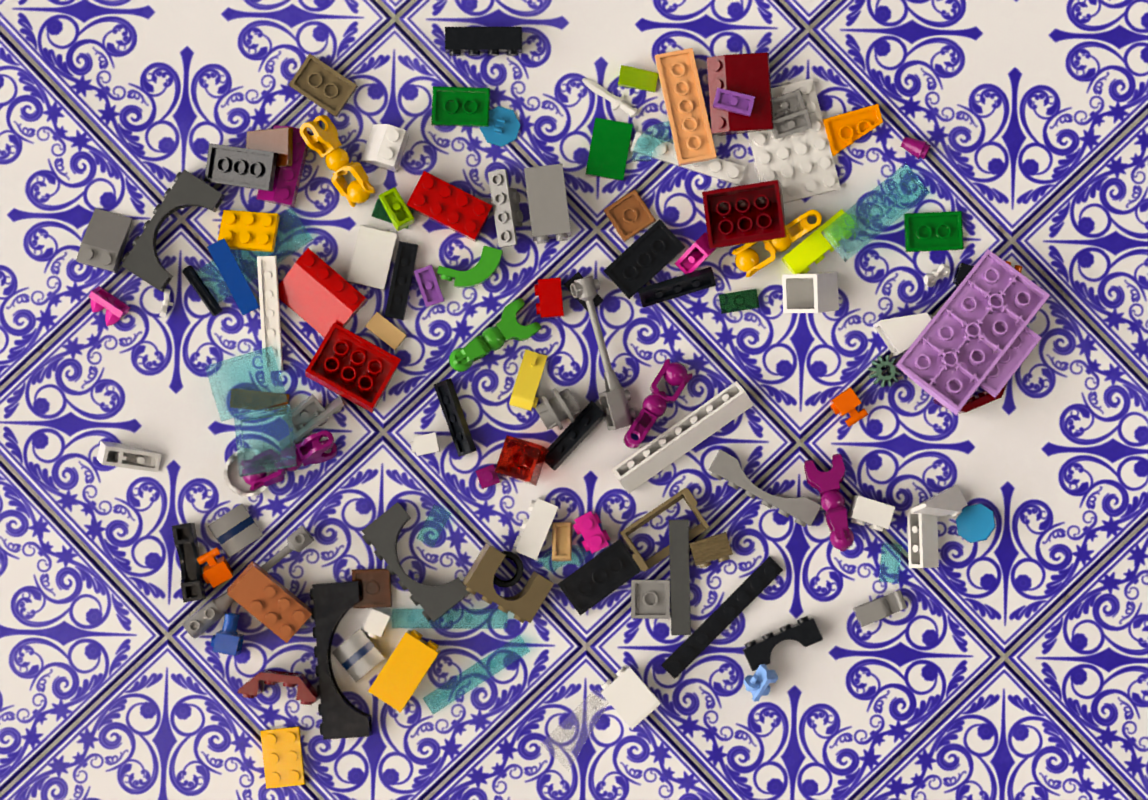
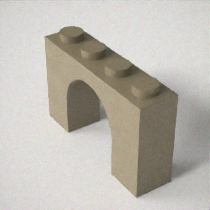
(523, 604)

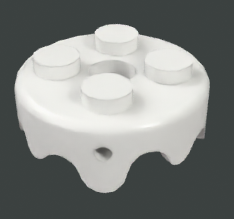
(237, 483)

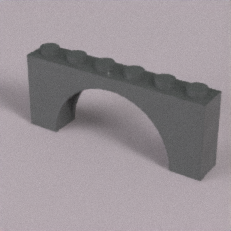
(143, 257)
(383, 535)

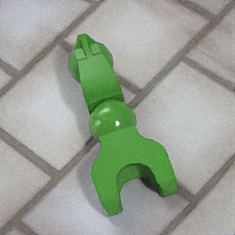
(493, 338)

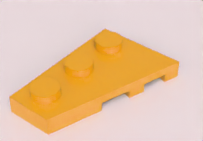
(850, 126)

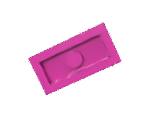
(115, 308)

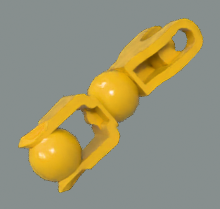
(327, 145)
(747, 258)

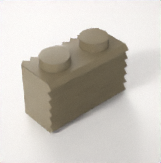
(710, 549)

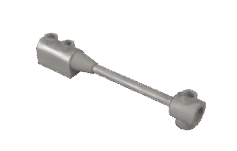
(615, 397)
(217, 607)

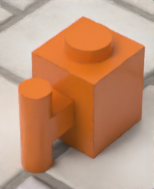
(846, 403)
(217, 570)

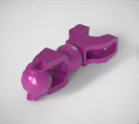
(656, 403)
(307, 452)
(832, 500)

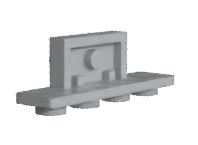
(505, 208)
(312, 414)

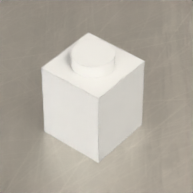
(425, 444)
(377, 623)

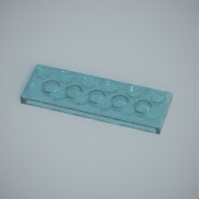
(875, 212)
(290, 238)

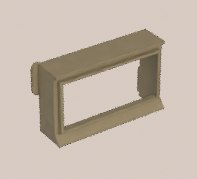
(692, 503)

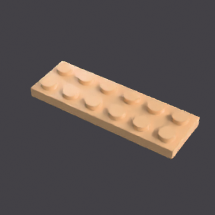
(685, 106)

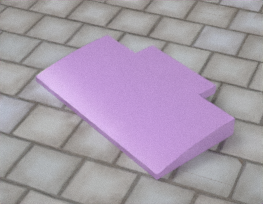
(976, 335)

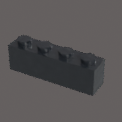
(483, 40)

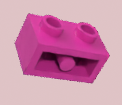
(593, 536)

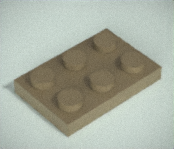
(323, 85)

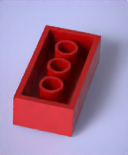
(449, 206)

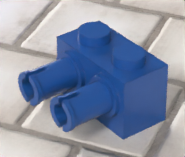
(228, 640)

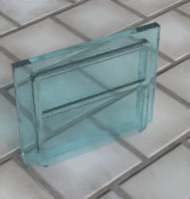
(246, 383)
(265, 440)

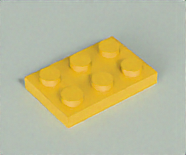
(249, 230)
(282, 757)

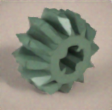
(877, 371)

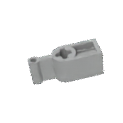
(879, 608)

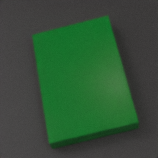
(460, 106)
(609, 149)
(933, 231)

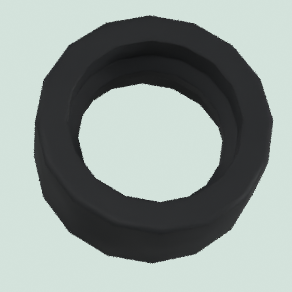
(519, 572)

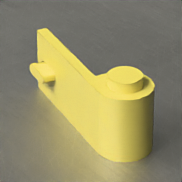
(528, 381)

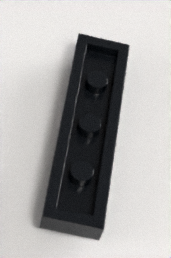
(401, 280)
(676, 287)
(454, 417)
(574, 435)

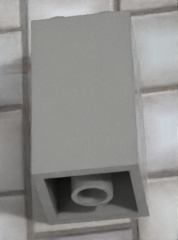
(547, 203)

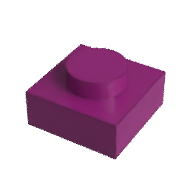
(487, 476)

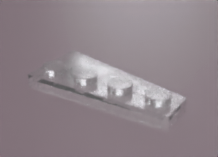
(573, 732)

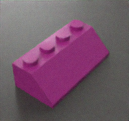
(287, 178)

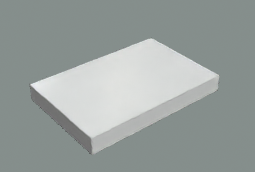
(372, 257)

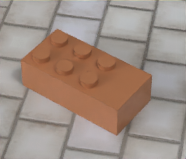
(269, 601)

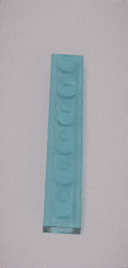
(476, 674)

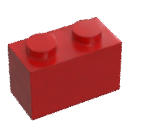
(550, 298)

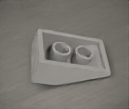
(104, 240)

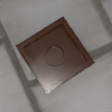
(375, 587)

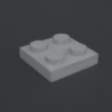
(650, 599)

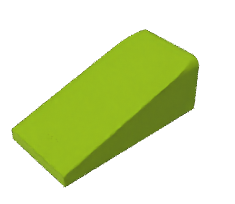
(637, 79)
(396, 209)

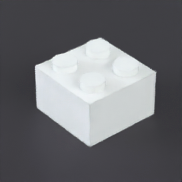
(870, 512)

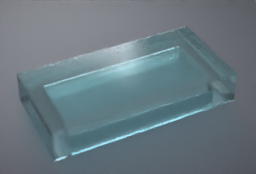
(433, 525)
(890, 563)

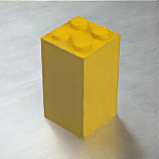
(404, 670)

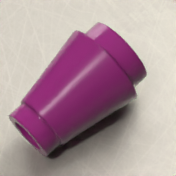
(916, 147)

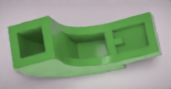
(477, 275)

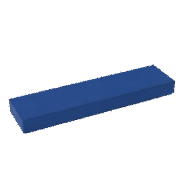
(233, 276)

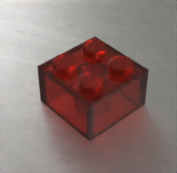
(521, 460)

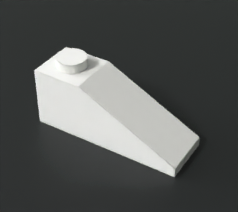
(128, 456)
(942, 504)

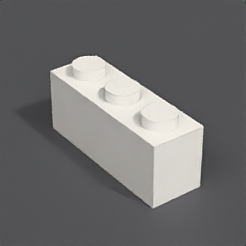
(535, 528)
(922, 540)

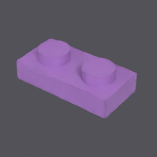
(733, 102)
(428, 286)

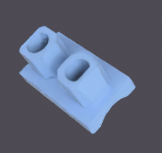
(759, 682)

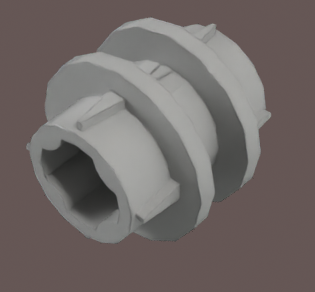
(558, 409)

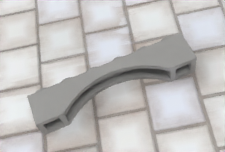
(728, 468)

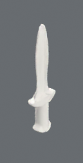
(616, 101)

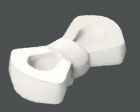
(942, 271)
(166, 303)

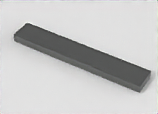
(679, 577)

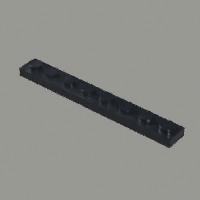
(721, 617)

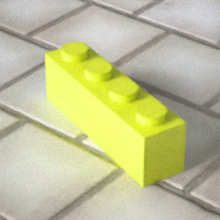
(810, 249)

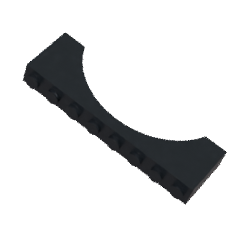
(338, 714)

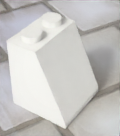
(385, 146)
(810, 292)
(902, 331)
(630, 696)

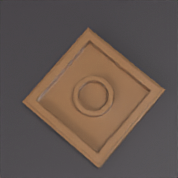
(629, 215)

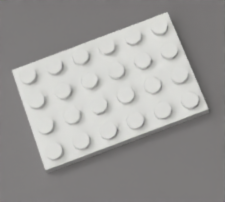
(798, 160)

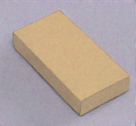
(385, 331)
(562, 541)

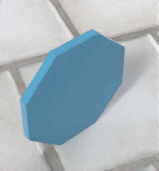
(502, 127)
(975, 523)

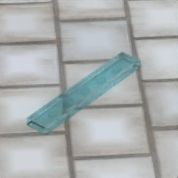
(452, 619)

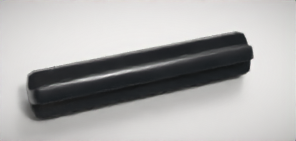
(202, 290)

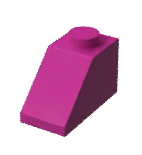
(695, 255)

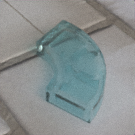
(650, 140)
(578, 556)

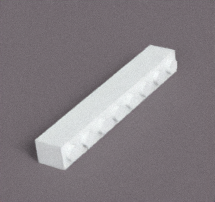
(682, 437)

